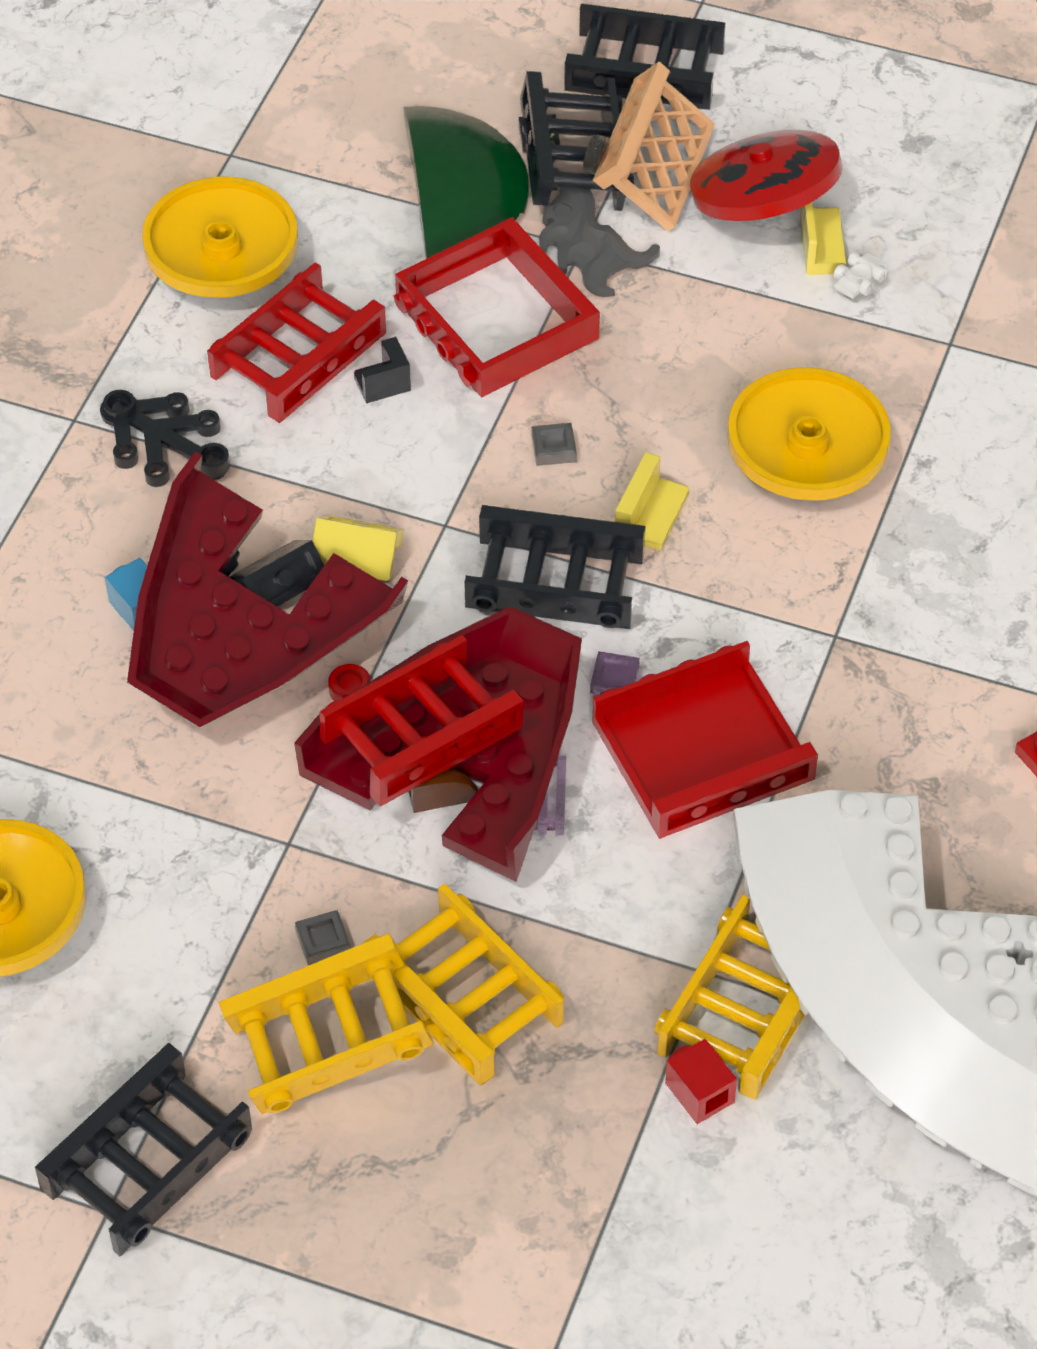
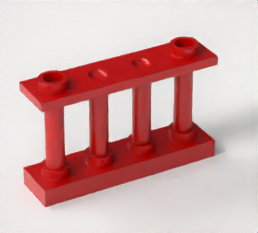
(307, 371)
(425, 755)

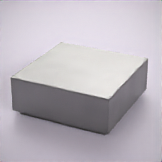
(553, 444)
(322, 936)

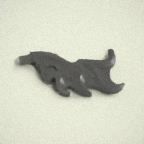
(585, 243)

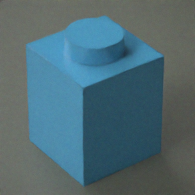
(124, 587)

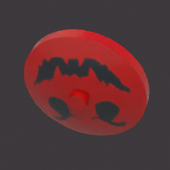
(766, 175)

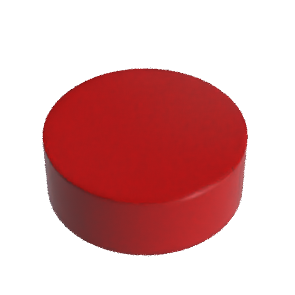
(346, 680)

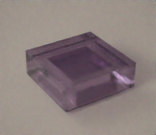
(613, 671)

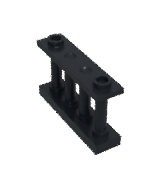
(589, 73)
(543, 152)
(560, 535)
(130, 1108)

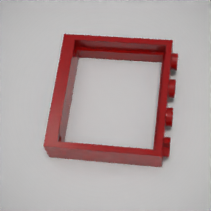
(478, 252)

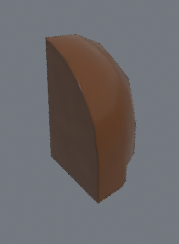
(443, 790)

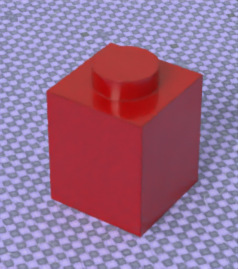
(700, 1080)

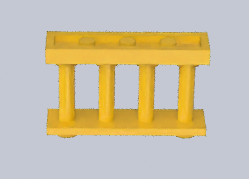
(293, 995)
(446, 1021)
(773, 1030)

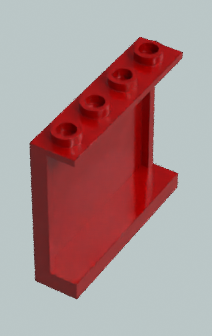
(701, 740)

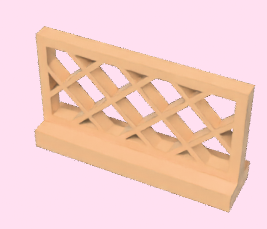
(635, 130)

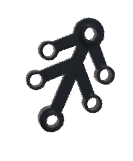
(124, 410)

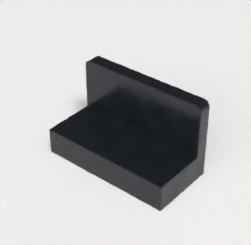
(282, 572)

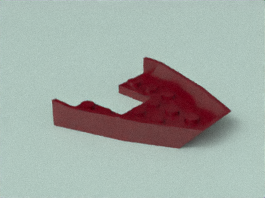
(211, 641)
(503, 656)

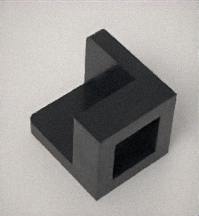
(385, 378)

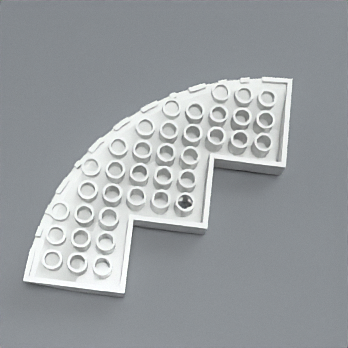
(910, 995)

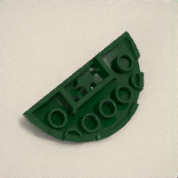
(463, 176)

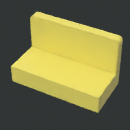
(822, 239)
(651, 501)
(358, 542)

